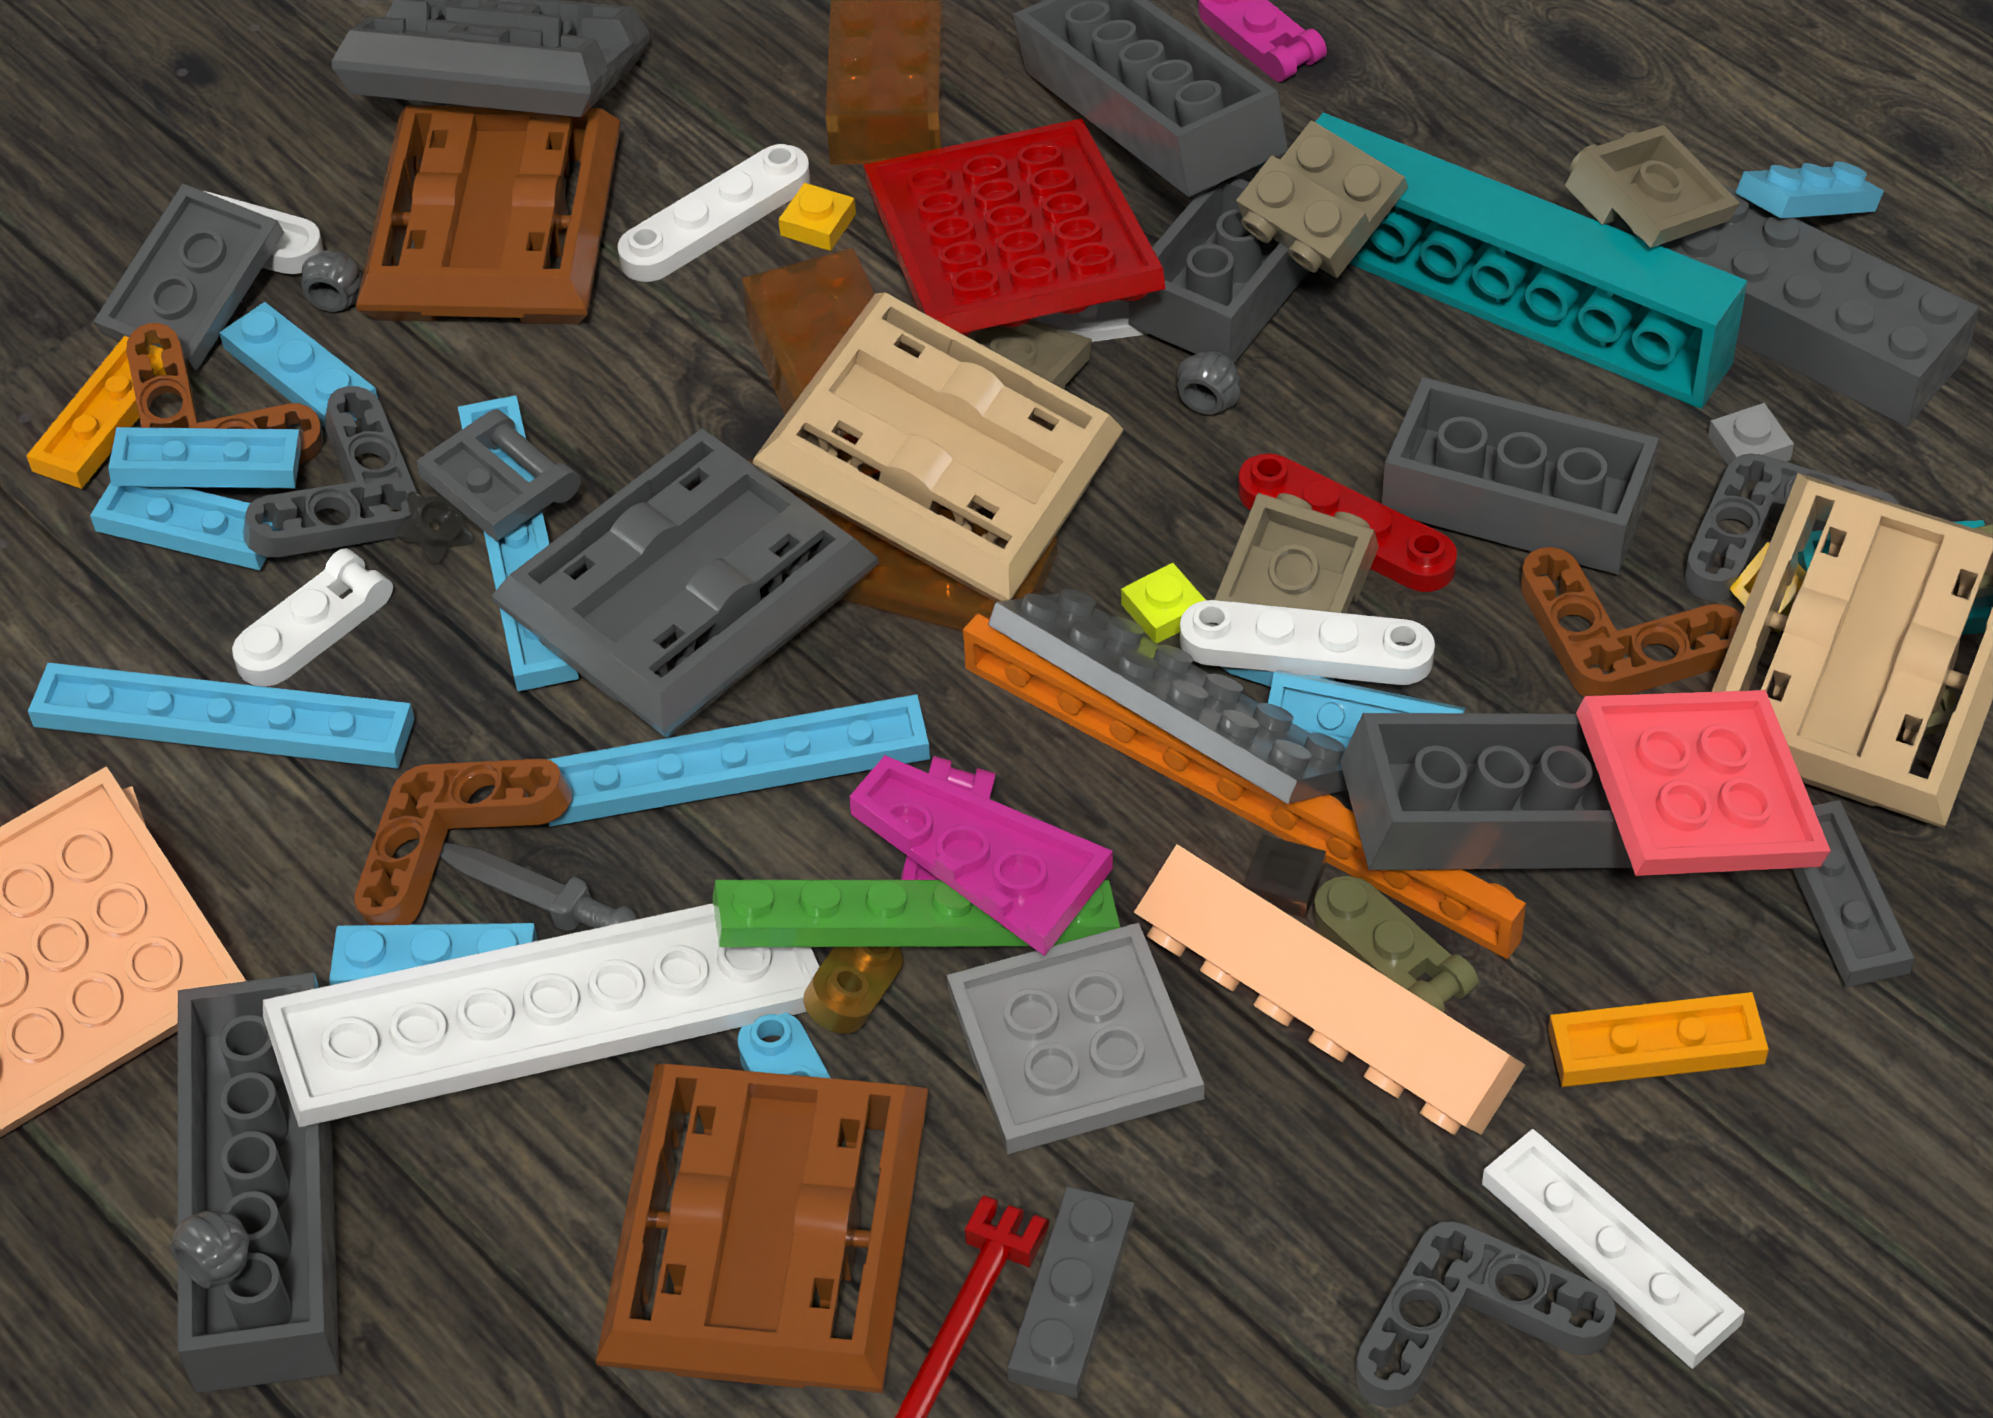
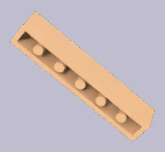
(1330, 991)

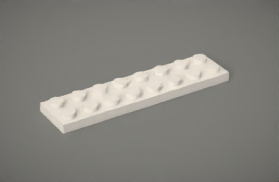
(523, 1011)

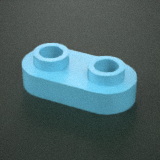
(789, 1055)

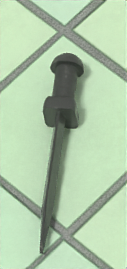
(566, 903)

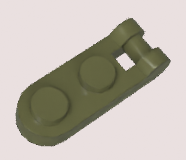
(1386, 939)

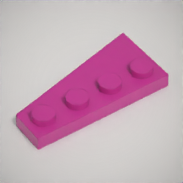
(992, 855)

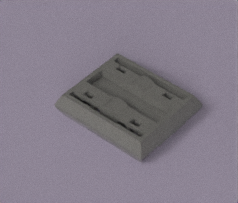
(493, 53)
(679, 566)

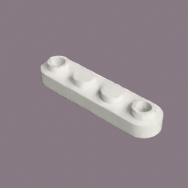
(713, 213)
(1307, 642)

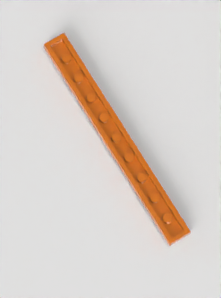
(1449, 896)

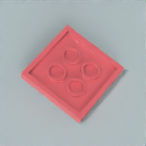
(1702, 782)

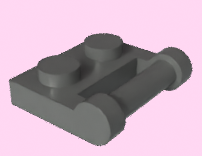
(488, 487)

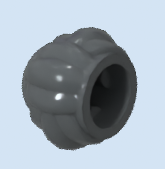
(331, 280)
(1208, 382)
(210, 1248)

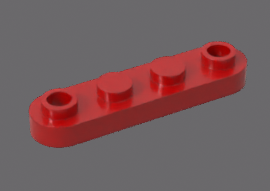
(1397, 535)

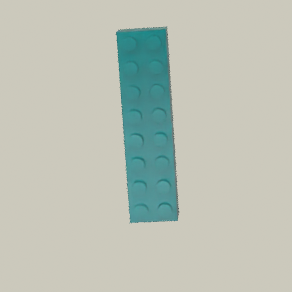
(1552, 273)

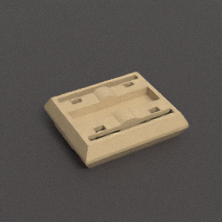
(944, 431)
(1869, 646)

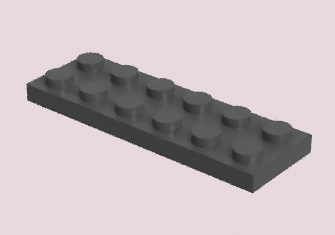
(1175, 694)

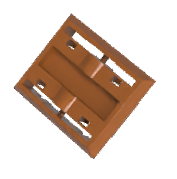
(488, 214)
(758, 1222)

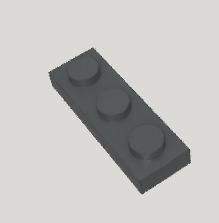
(1853, 906)
(1071, 1292)

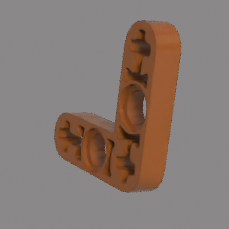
(177, 381)
(1607, 646)
(523, 795)

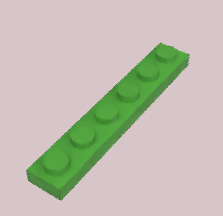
(874, 915)

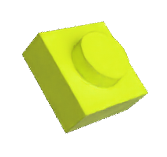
(1160, 601)

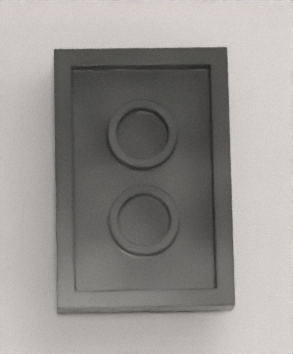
(191, 271)

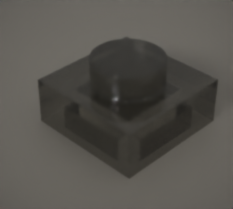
(1286, 874)

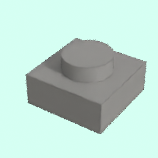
(1749, 432)

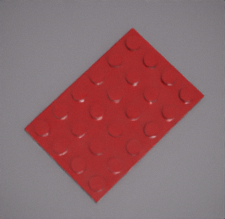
(1012, 228)

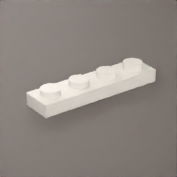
(1613, 1248)

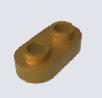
(850, 986)

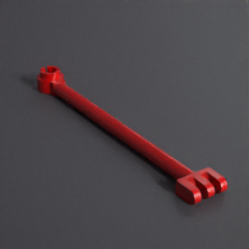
(996, 1247)

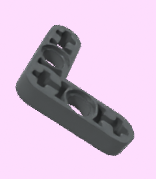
(362, 488)
(1766, 504)
(1474, 1284)

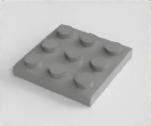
(1074, 1038)

